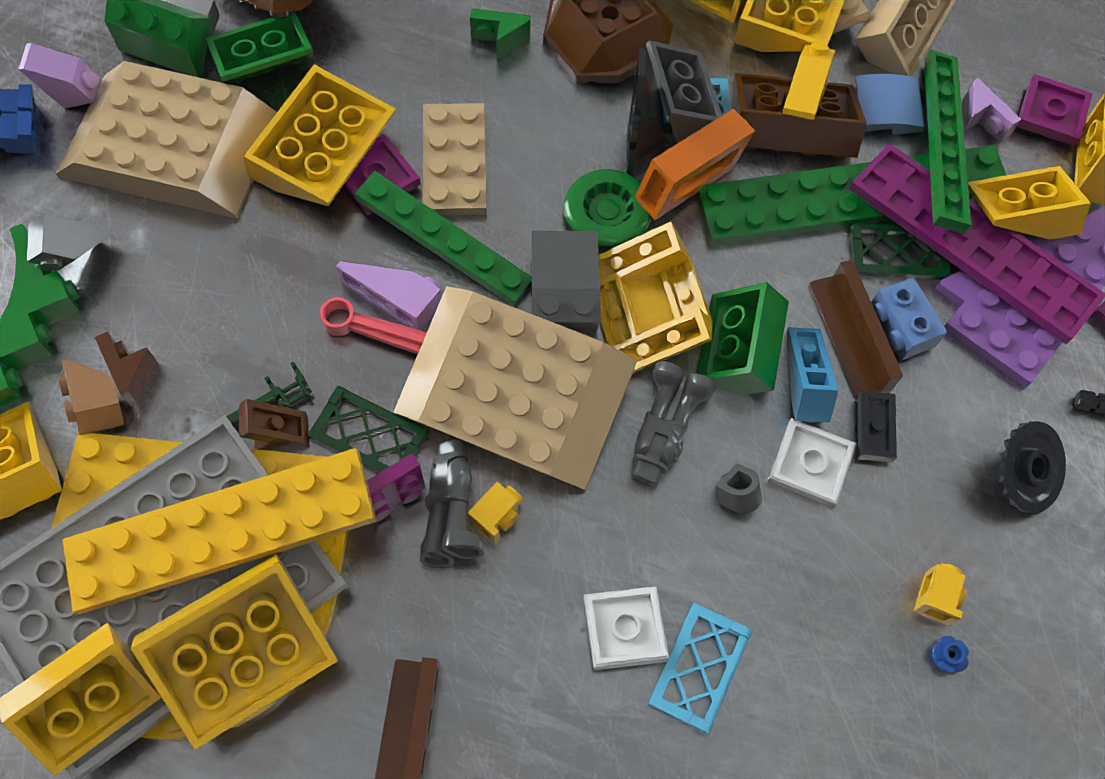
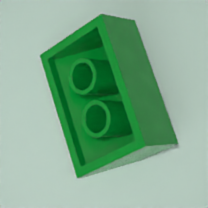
(160, 33)
(259, 48)
(745, 339)

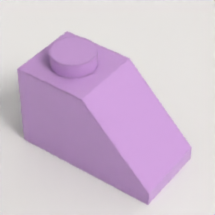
(60, 75)

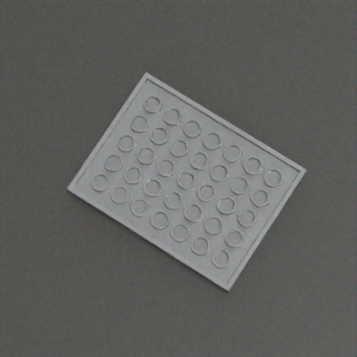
(35, 587)

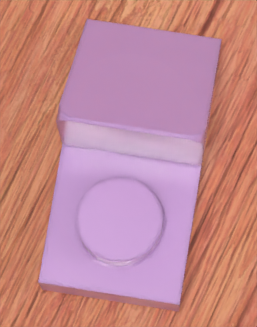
(985, 107)

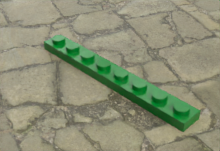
(946, 143)

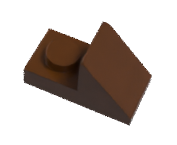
(128, 370)
(272, 425)

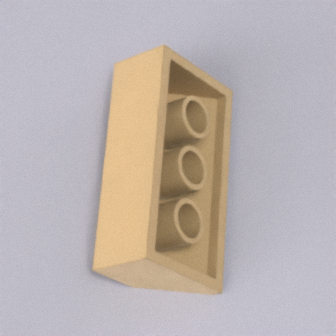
(901, 33)

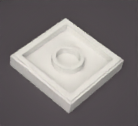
(812, 462)
(625, 628)

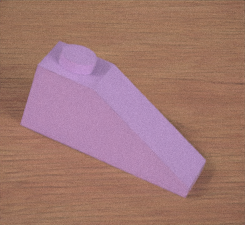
(396, 291)

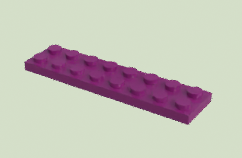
(988, 253)

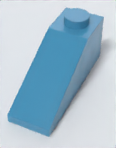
(810, 375)

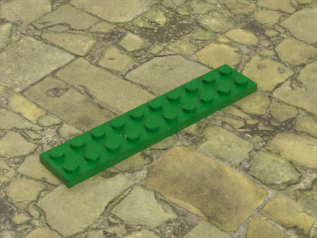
(807, 200)

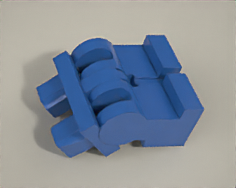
(18, 119)

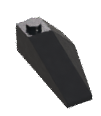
(647, 120)

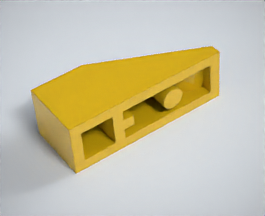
(809, 81)

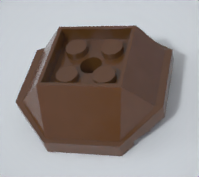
(603, 37)

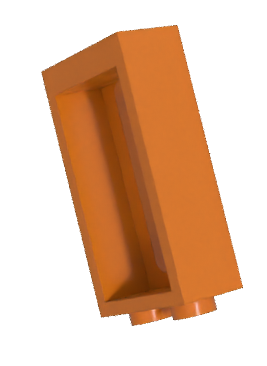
(693, 163)

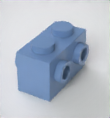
(908, 318)

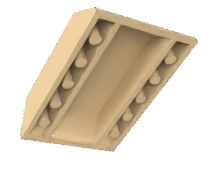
(168, 139)
(516, 385)

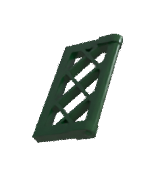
(885, 268)
(341, 445)

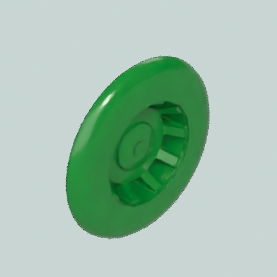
(606, 211)

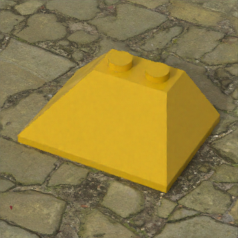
(652, 298)

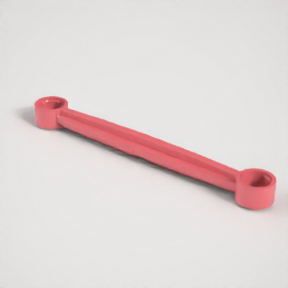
(378, 329)

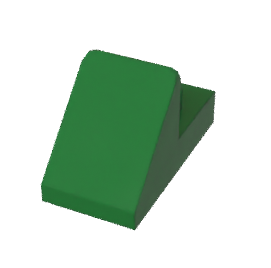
(505, 28)

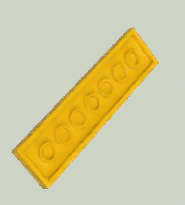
(217, 531)

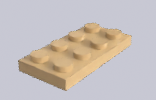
(454, 158)

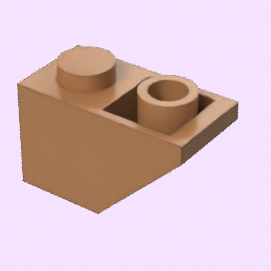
(92, 397)

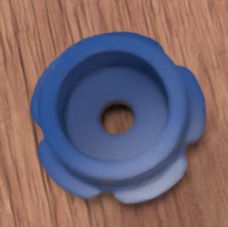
(944, 661)

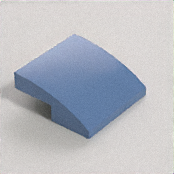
(890, 102)

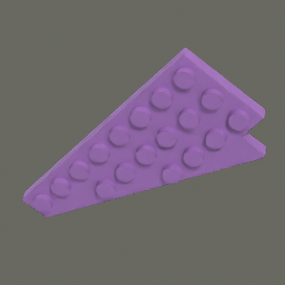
(1000, 330)

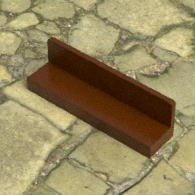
(856, 331)
(408, 719)

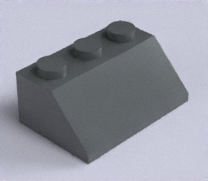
(684, 88)

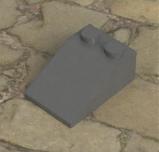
(566, 278)

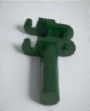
(277, 395)

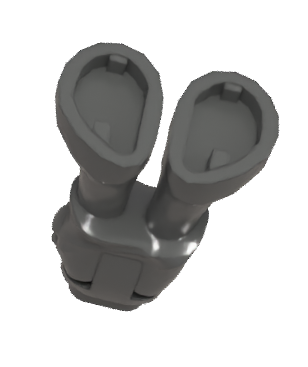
(660, 439)
(449, 488)

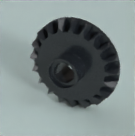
(1033, 467)

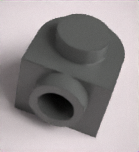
(739, 490)

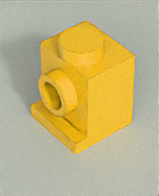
(495, 511)
(942, 594)

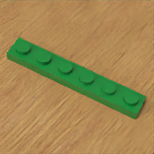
(444, 238)

